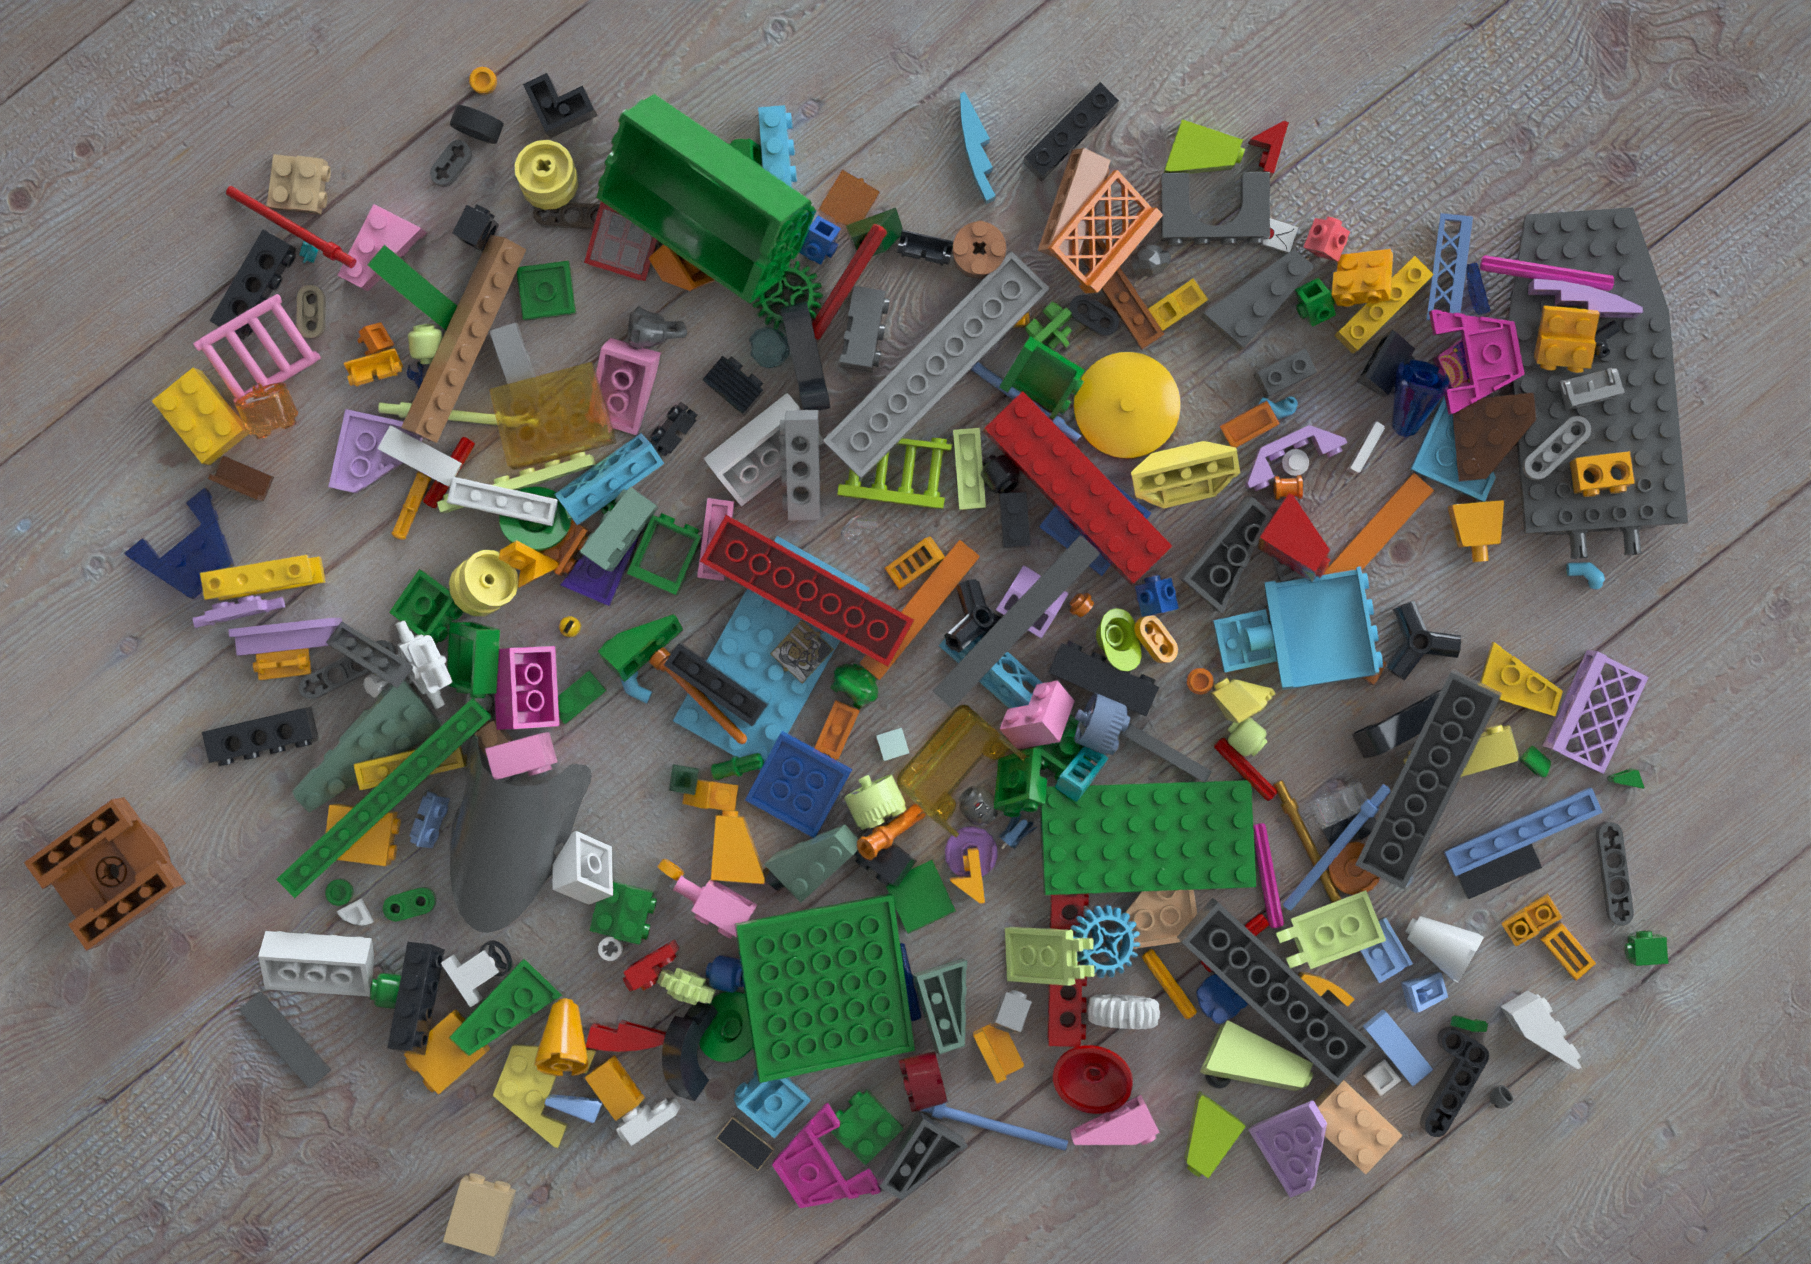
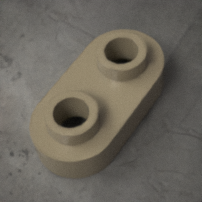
(310, 312)

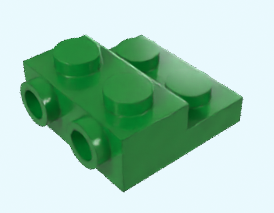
(427, 607)
(1060, 754)
(1019, 783)
(624, 913)
(866, 1126)

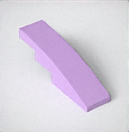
(1587, 297)

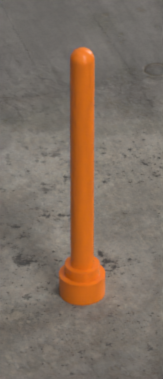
(658, 661)

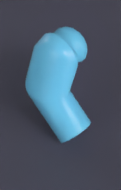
(1283, 408)
(1587, 570)
(634, 690)

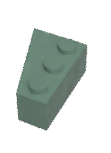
(619, 529)
(943, 1003)

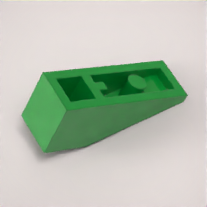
(636, 646)

